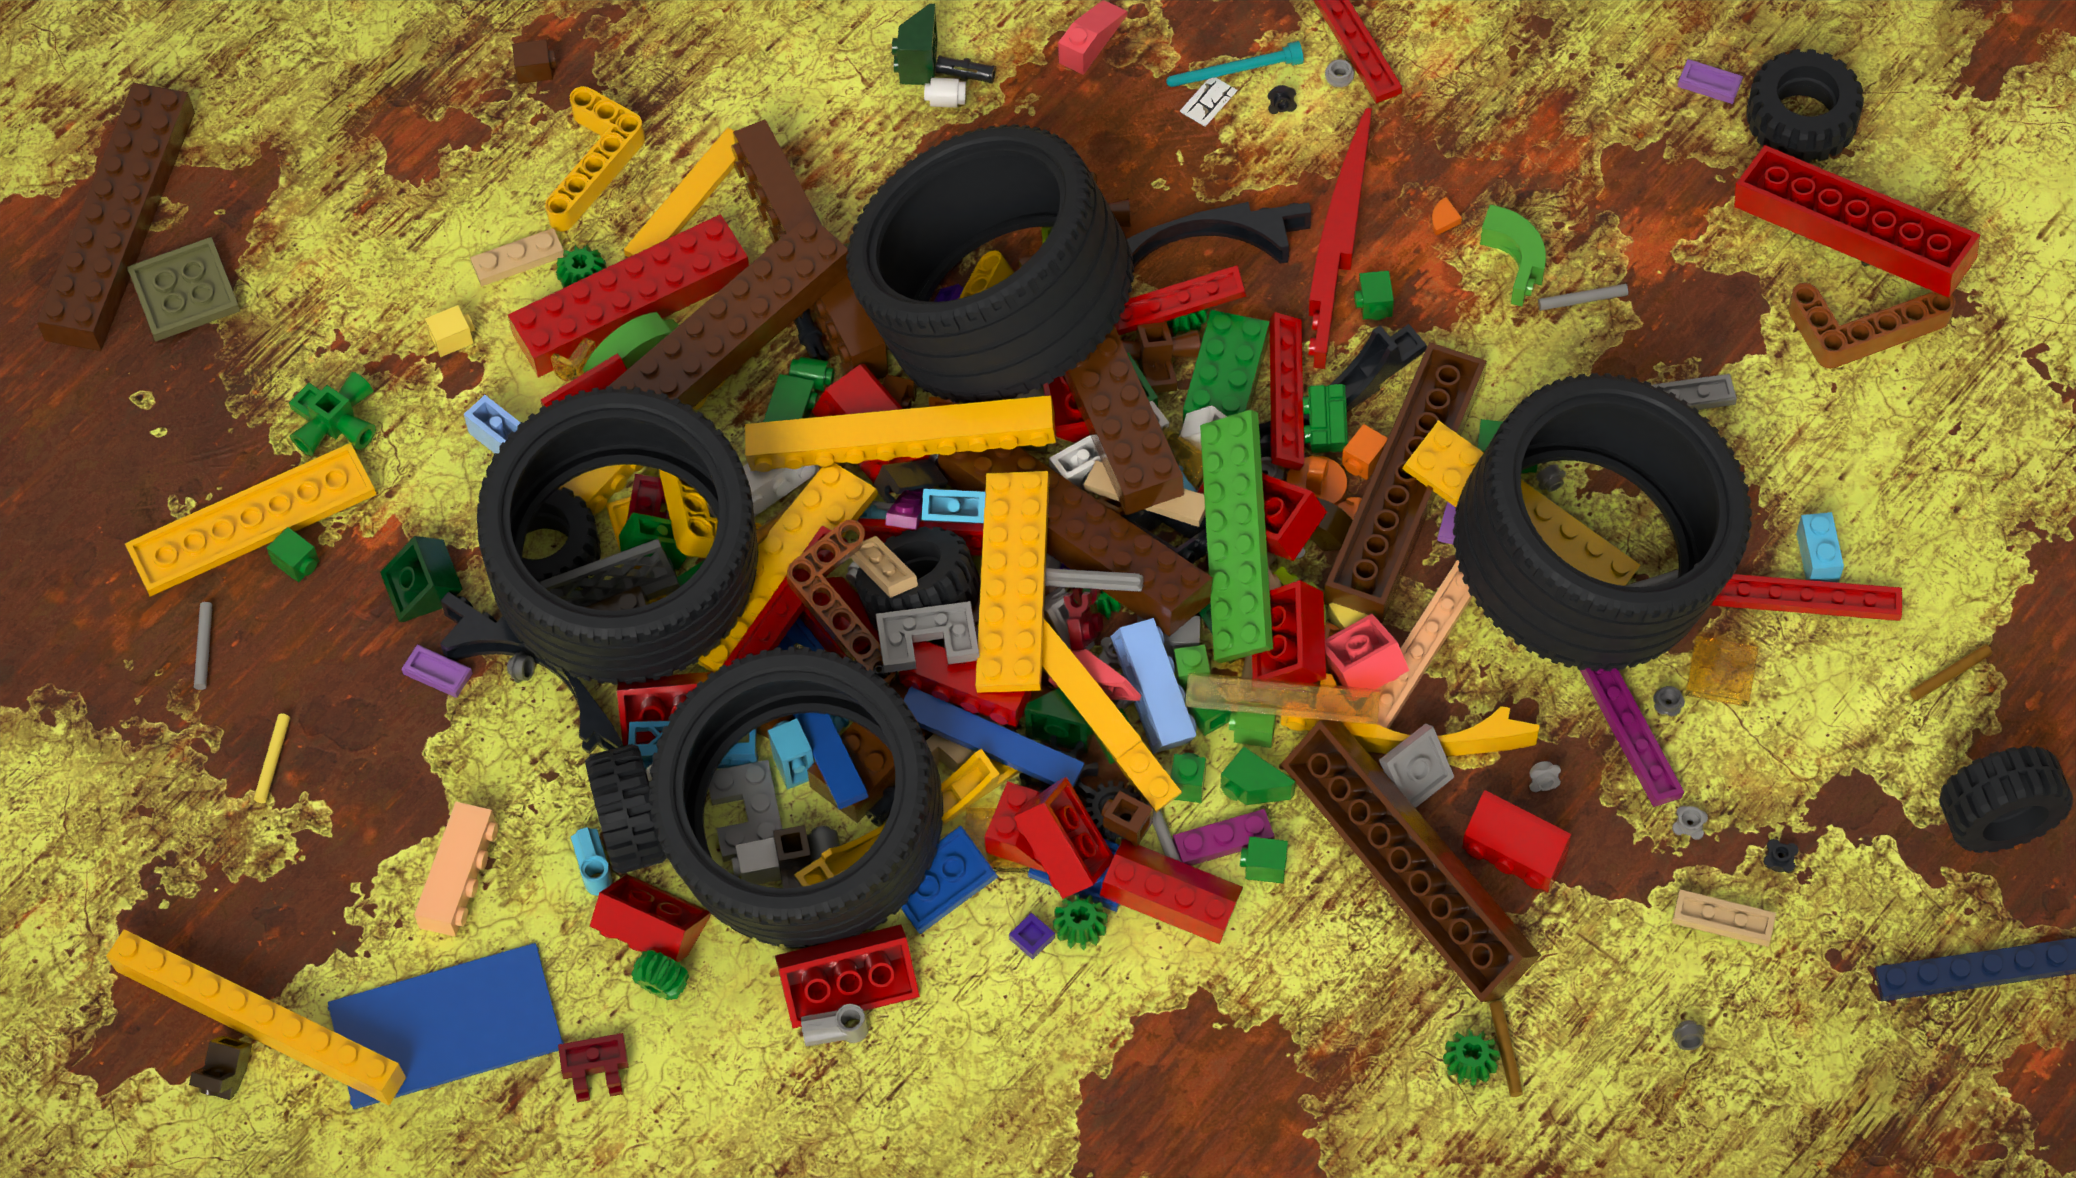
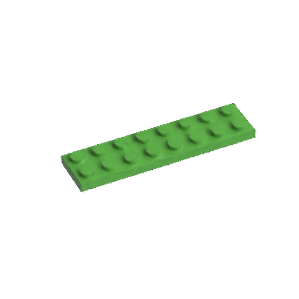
(1236, 537)

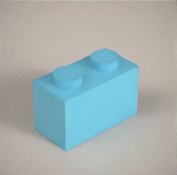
(953, 506)
(1820, 547)
(791, 752)

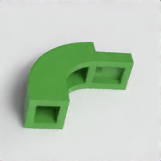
(1521, 240)
(632, 340)

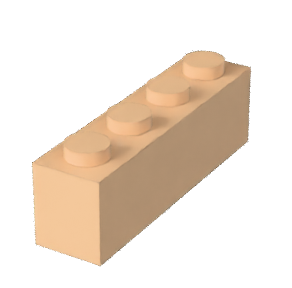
(456, 869)

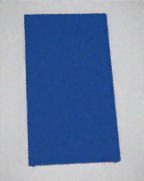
(454, 1020)

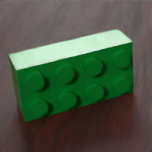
(1228, 364)

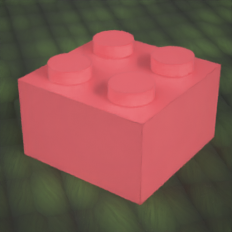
(1364, 655)

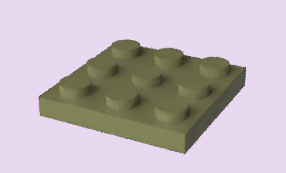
(183, 289)

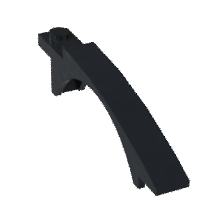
(1260, 228)
(1374, 364)
(483, 635)

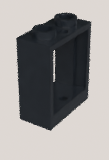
(1191, 550)

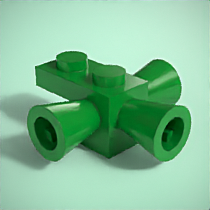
(332, 414)

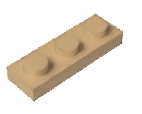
(517, 257)
(884, 567)
(1724, 918)

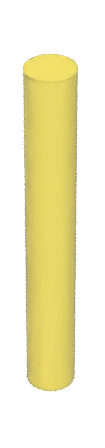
(272, 758)

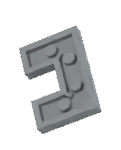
(902, 628)
(755, 786)

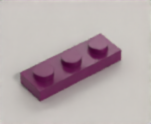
(906, 510)
(1222, 837)

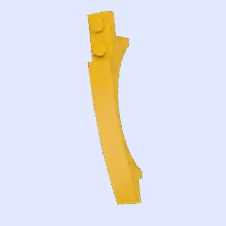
(1107, 722)
(1490, 735)
(964, 787)

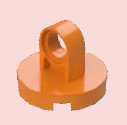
(1321, 477)

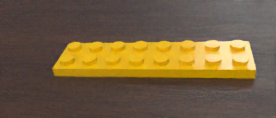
(1445, 464)
(826, 501)
(250, 519)
(1013, 582)

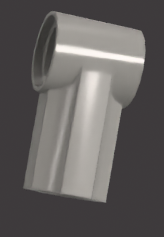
(831, 1026)

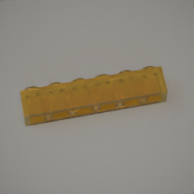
(1282, 698)

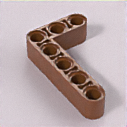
(1866, 328)
(836, 607)

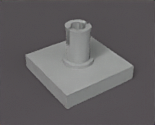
(1418, 765)

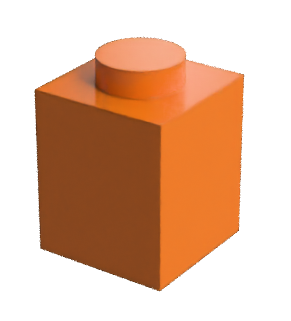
(1363, 452)

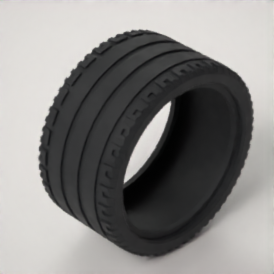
(1028, 323)
(600, 432)
(1652, 444)
(728, 709)

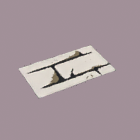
(1208, 101)

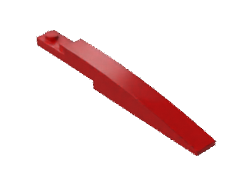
(1337, 240)

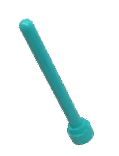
(1290, 54)

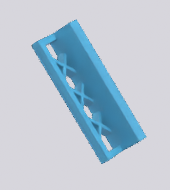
(738, 755)

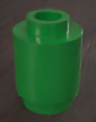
(814, 370)

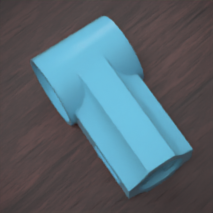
(591, 860)

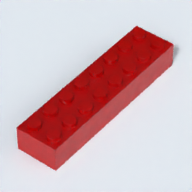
(1857, 221)
(651, 281)

